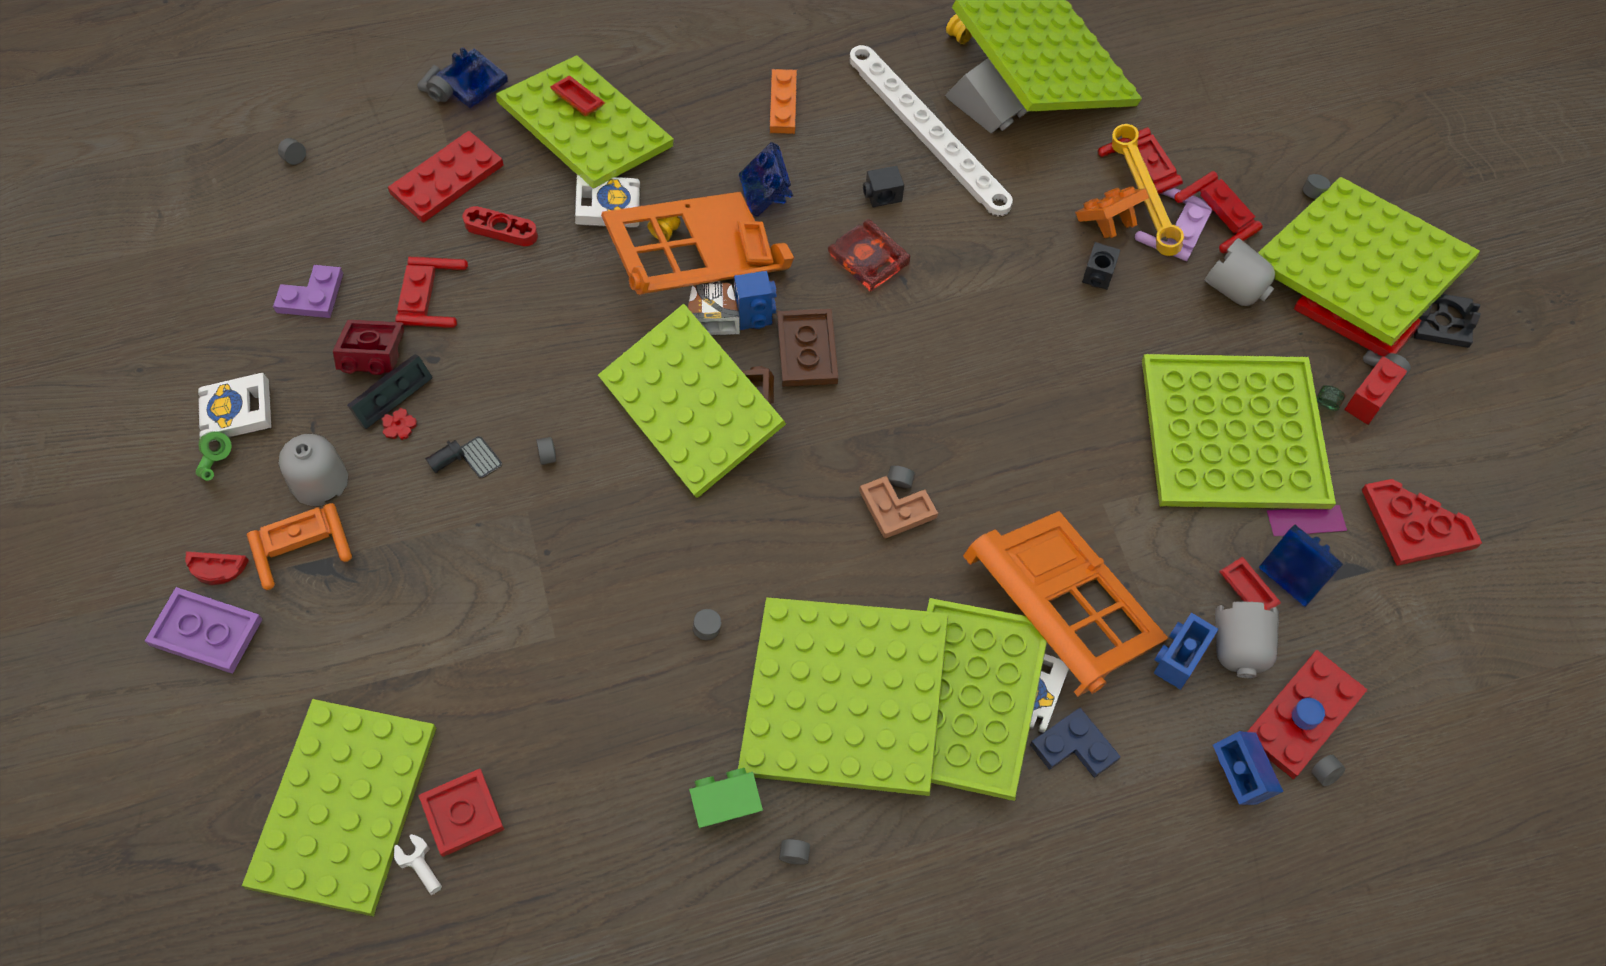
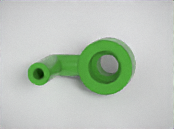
(204, 468)

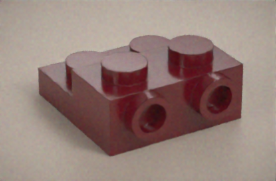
(368, 346)

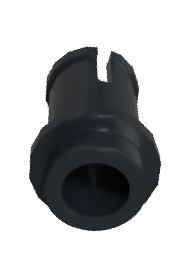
(445, 456)

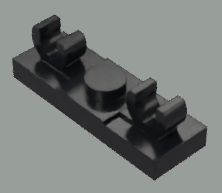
(390, 391)

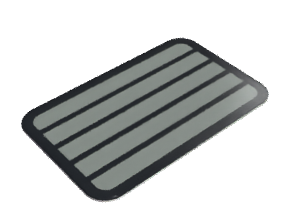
(480, 457)

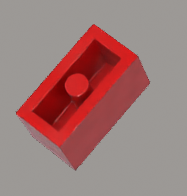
(1375, 390)

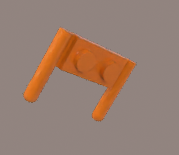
(296, 533)

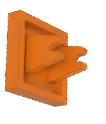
(1114, 203)

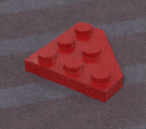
(1416, 524)

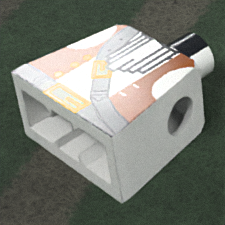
(715, 307)

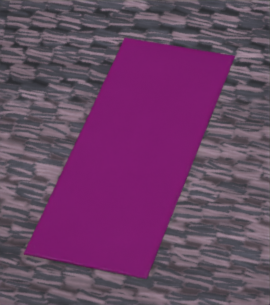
(1307, 519)

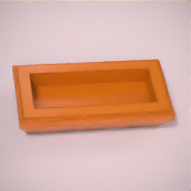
(755, 243)

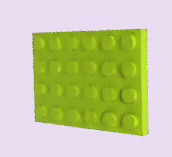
(594, 145)
(691, 400)
(985, 698)
(340, 808)

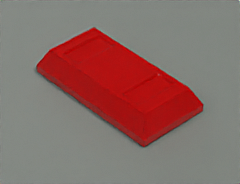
(577, 96)
(1249, 584)

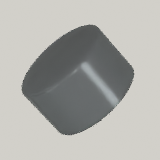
(291, 151)
(1316, 185)
(546, 450)
(901, 477)
(706, 624)
(1328, 770)
(794, 851)

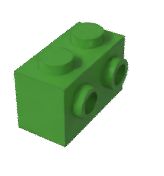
(726, 798)

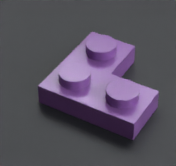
(313, 300)

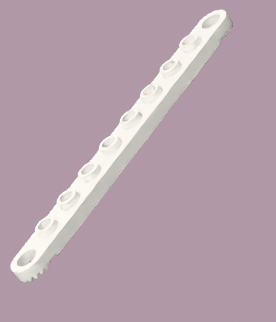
(931, 131)

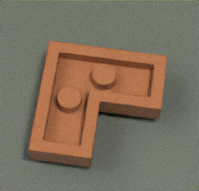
(896, 514)

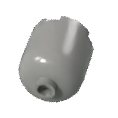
(1243, 275)
(312, 469)
(1247, 638)

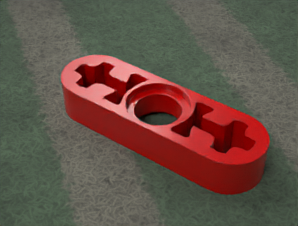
(492, 217)

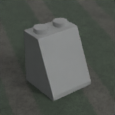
(986, 97)

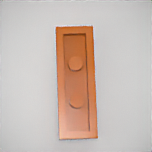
(783, 101)

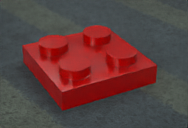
(461, 812)

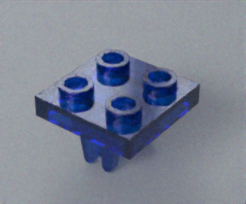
(472, 76)
(765, 180)
(1301, 565)

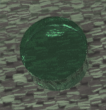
(1330, 397)

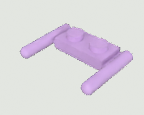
(1190, 222)

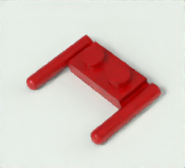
(1157, 162)
(1225, 205)
(417, 291)

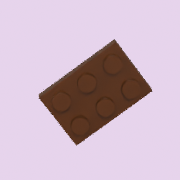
(807, 347)

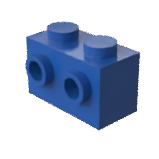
(755, 299)
(1185, 651)
(1247, 768)

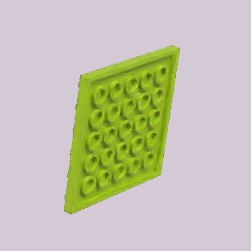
(1046, 54)
(1367, 259)
(1236, 432)
(845, 696)

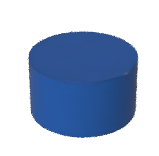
(1308, 713)

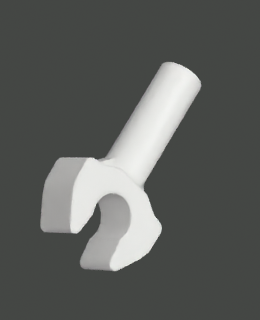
(418, 863)

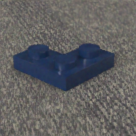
(1077, 736)

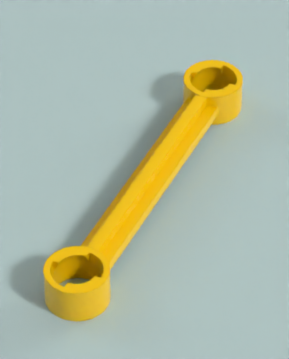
(1143, 180)

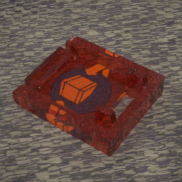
(866, 252)

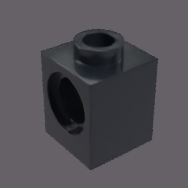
(884, 186)
(1101, 266)

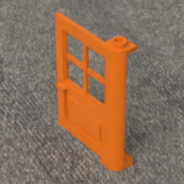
(713, 231)
(1047, 562)

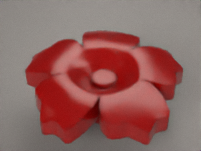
(399, 425)

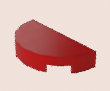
(215, 568)

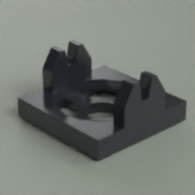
(1470, 319)

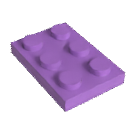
(203, 630)

